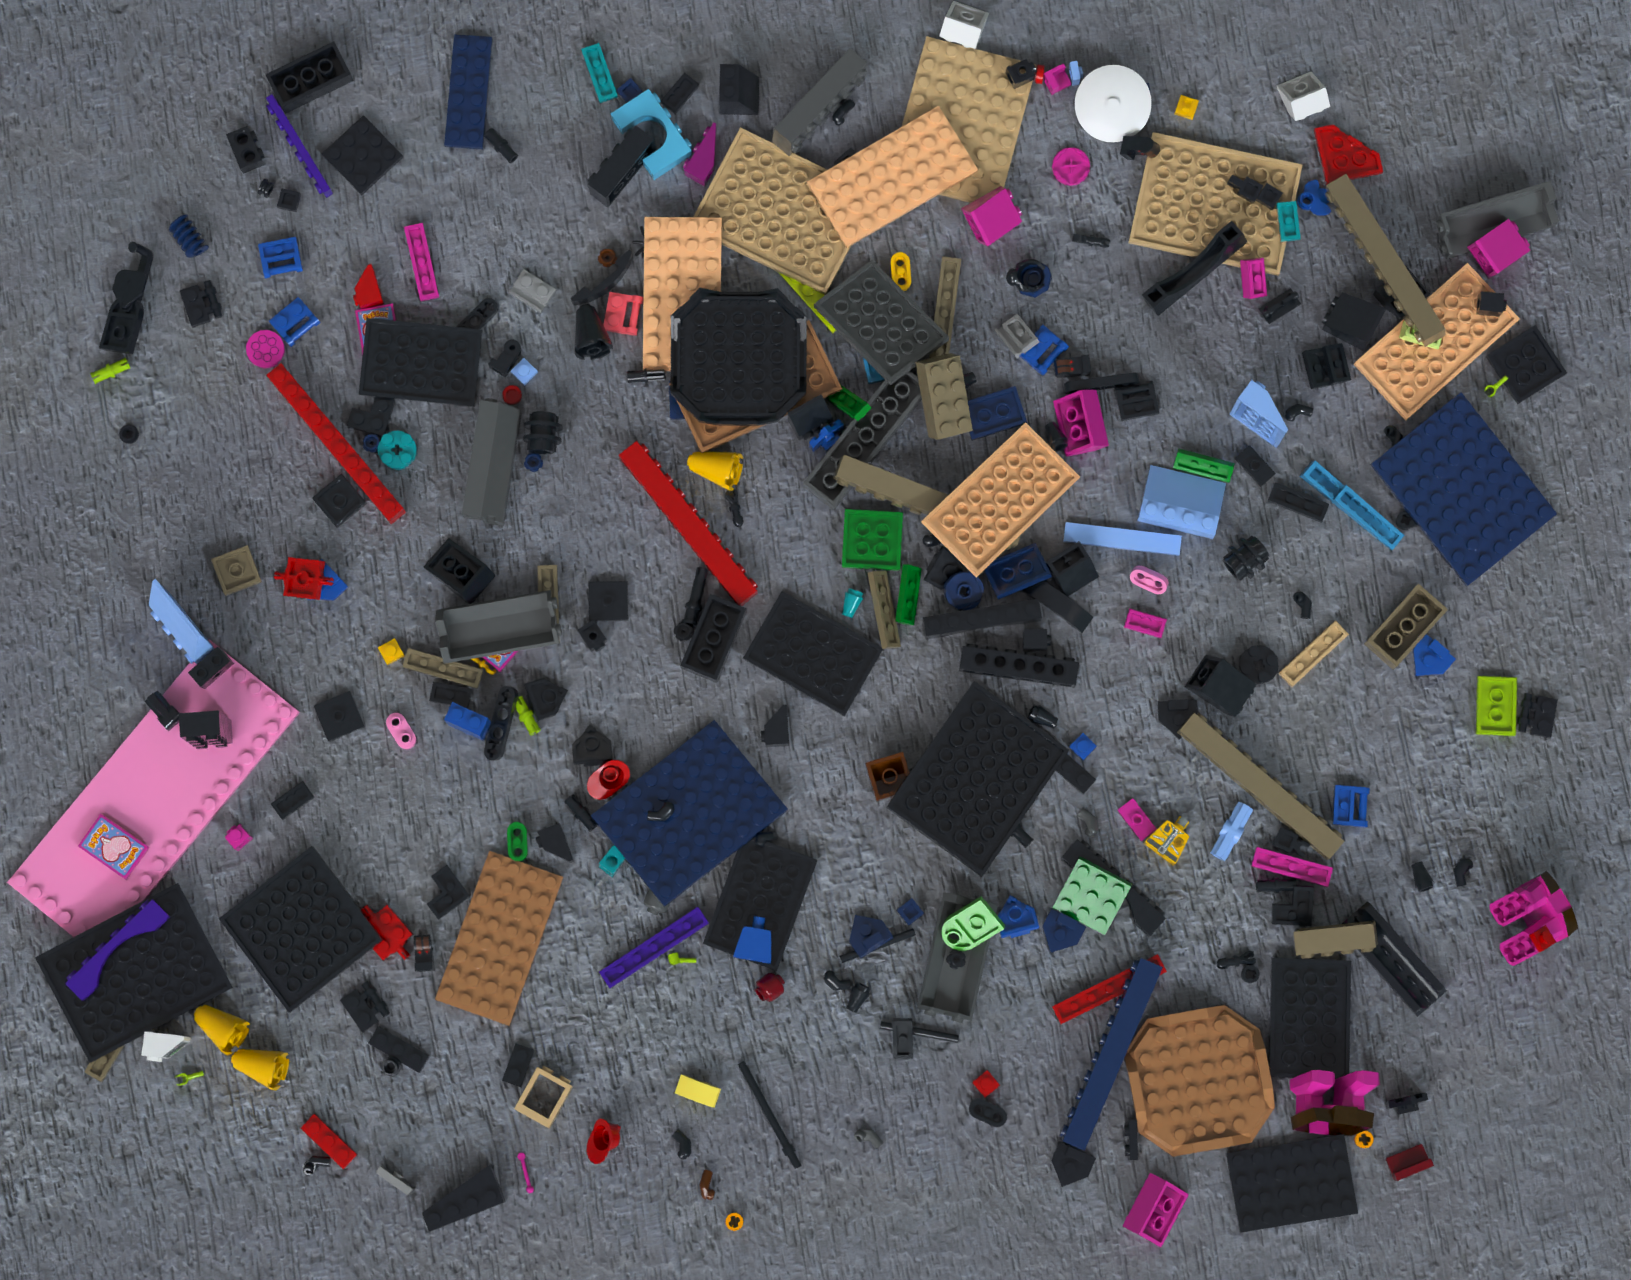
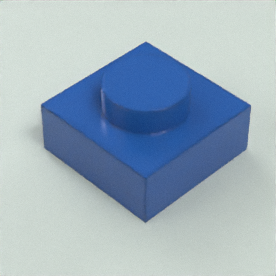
(1082, 746)

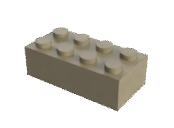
(944, 396)
(1405, 626)
(1335, 938)

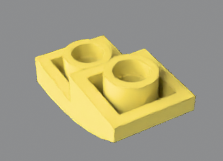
(697, 1091)

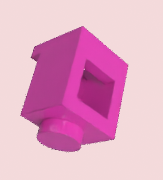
(238, 837)

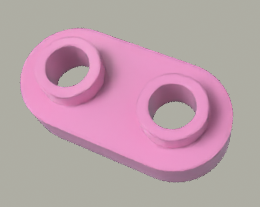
(1149, 579)
(401, 730)

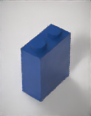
(467, 721)

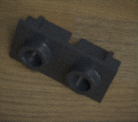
(1280, 305)

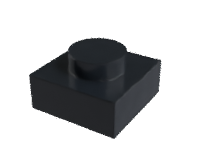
(1269, 196)
(288, 200)

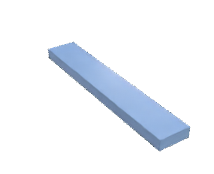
(1122, 538)

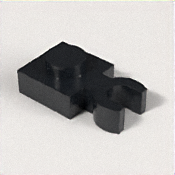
(1287, 841)

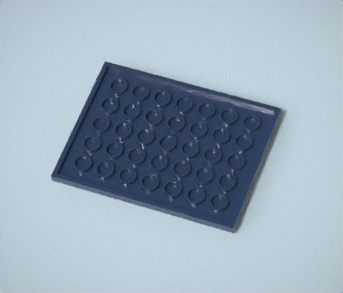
(1463, 489)
(717, 811)

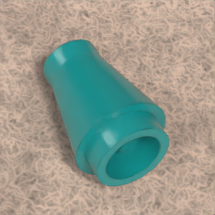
(851, 602)

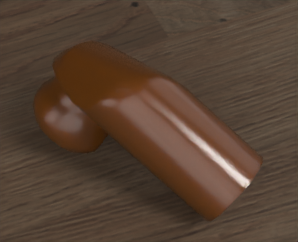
(706, 1193)

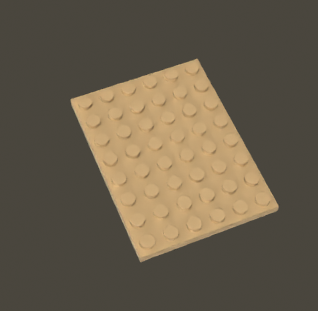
(978, 105)
(1188, 200)
(773, 213)

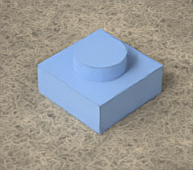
(1075, 73)
(524, 371)

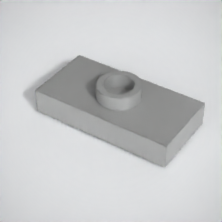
(395, 1179)

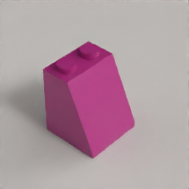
(992, 215)
(1499, 248)

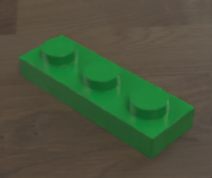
(849, 403)
(1203, 465)
(908, 594)

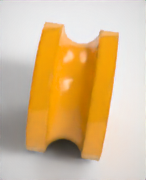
(1360, 1144)
(728, 1219)

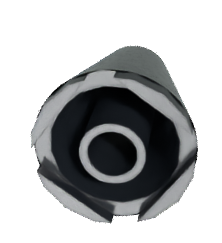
(590, 334)

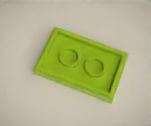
(1496, 705)

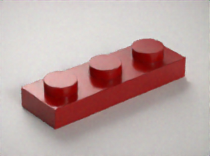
(329, 1141)

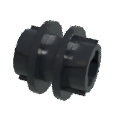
(542, 432)
(1246, 557)

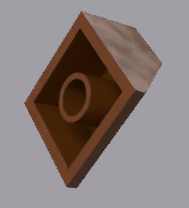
(887, 775)

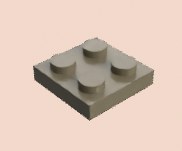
(236, 570)

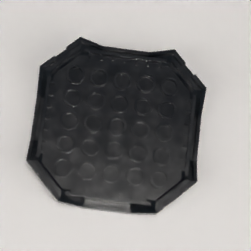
(738, 356)

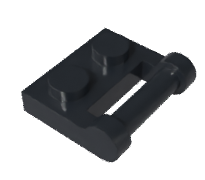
(1139, 406)

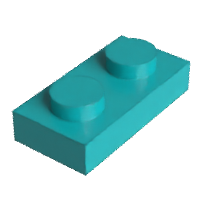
(1288, 221)

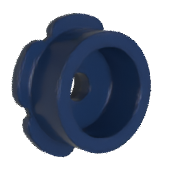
(371, 438)
(528, 462)

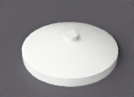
(1112, 103)

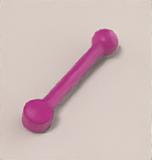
(521, 1156)

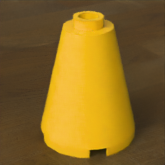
(718, 467)
(222, 1028)
(262, 1066)

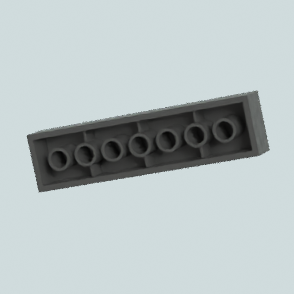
(865, 437)

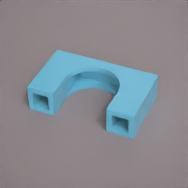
(647, 108)

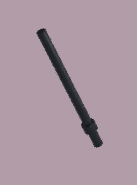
(788, 1149)

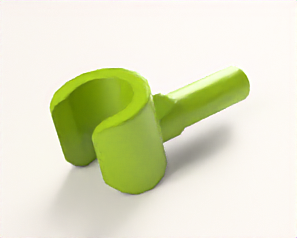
(1496, 385)
(674, 959)
(188, 1077)

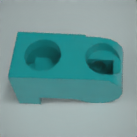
(611, 861)

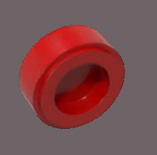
(1039, 74)
(512, 395)

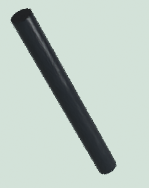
(896, 938)
(925, 1033)

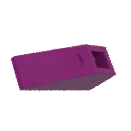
(702, 162)

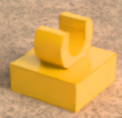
(1186, 107)

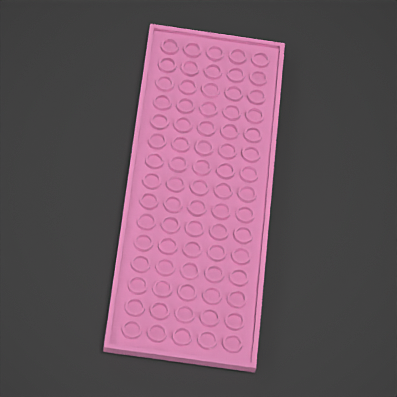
(157, 793)

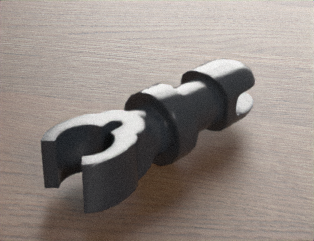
(1090, 240)
(734, 508)
(1224, 963)

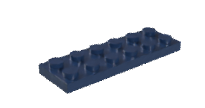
(468, 91)

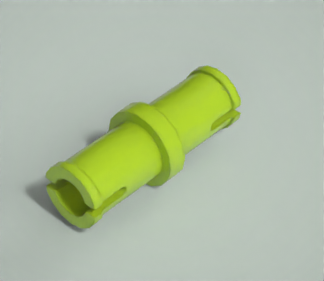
(110, 370)
(527, 716)

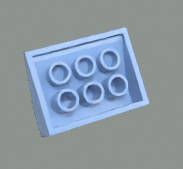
(1258, 413)
(1181, 502)
(178, 624)

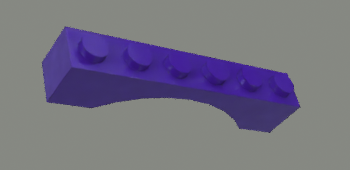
(87, 978)

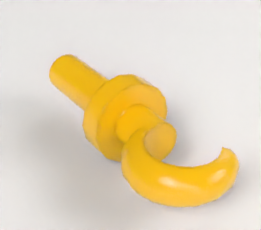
(482, 665)

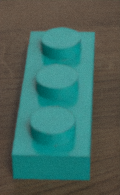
(599, 73)

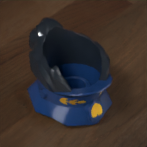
(1030, 277)

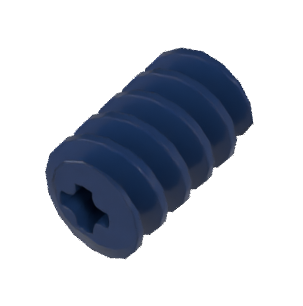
(186, 237)

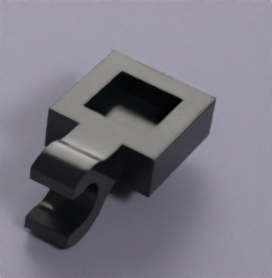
(1248, 188)

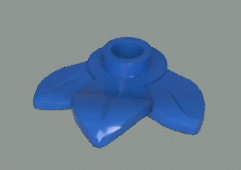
(1317, 199)

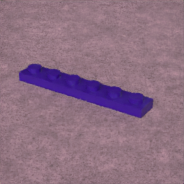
(293, 139)
(654, 947)

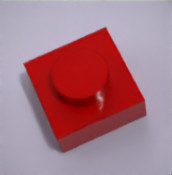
(1542, 938)
(986, 1083)

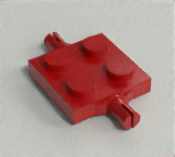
(303, 578)
(392, 931)

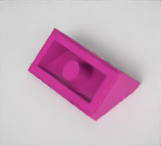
(1253, 278)

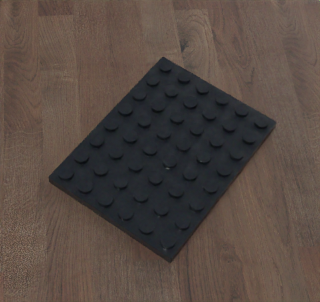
(977, 778)
(143, 979)

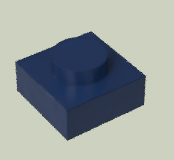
(629, 90)
(910, 911)

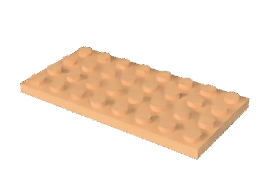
(892, 176)
(678, 261)
(1414, 373)
(1000, 499)

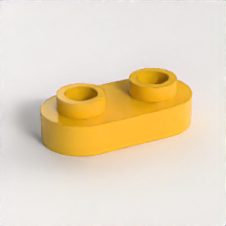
(901, 272)

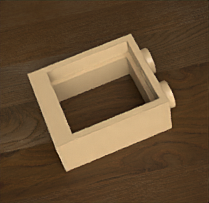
(546, 1072)

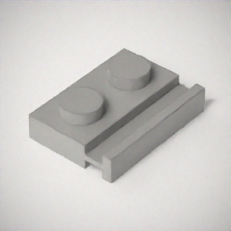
(532, 291)
(1017, 336)

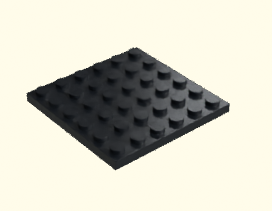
(301, 929)

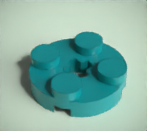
(405, 457)

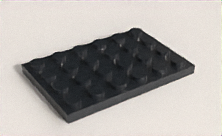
(420, 362)
(813, 653)
(764, 884)
(1309, 1016)
(1291, 1183)

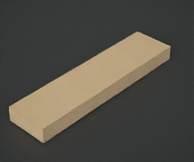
(1313, 653)

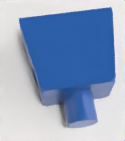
(754, 942)

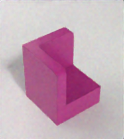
(1056, 79)

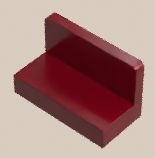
(1409, 1162)

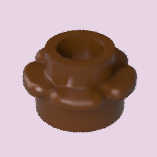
(602, 257)

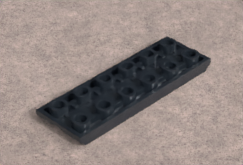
(1399, 964)

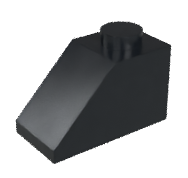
(776, 729)
(554, 842)

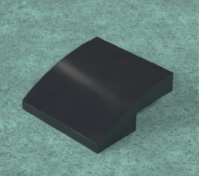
(1326, 366)

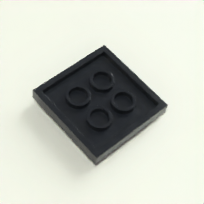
(362, 155)
(1527, 364)

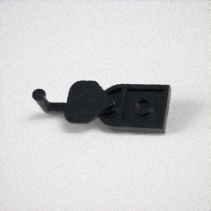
(127, 310)

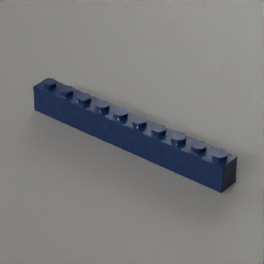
(1111, 1053)

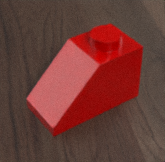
(368, 290)

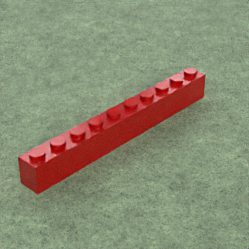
(336, 443)
(688, 524)

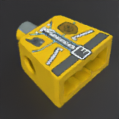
(1169, 840)

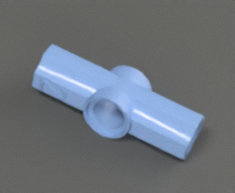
(1231, 831)

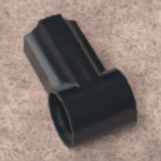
(166, 714)

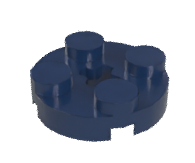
(954, 585)

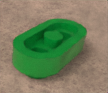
(515, 842)

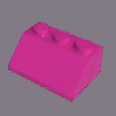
(1081, 422)
(1155, 1210)

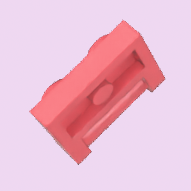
(616, 313)

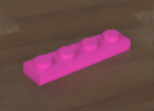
(421, 262)
(1292, 867)

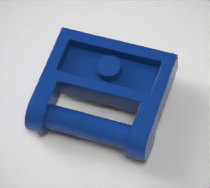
(279, 251)
(290, 317)
(1046, 339)
(1344, 806)

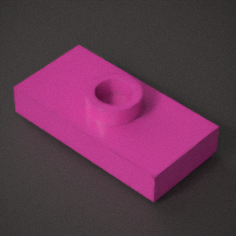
(1145, 623)
(1137, 819)

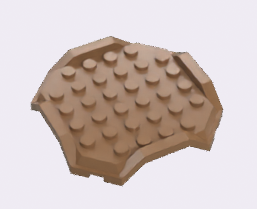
(1199, 1080)

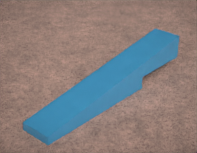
(1351, 504)

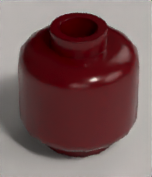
(769, 987)

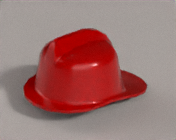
(608, 779)
(602, 1140)

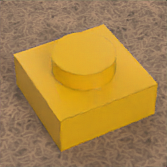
(391, 651)

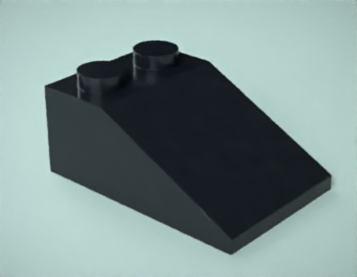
(459, 571)

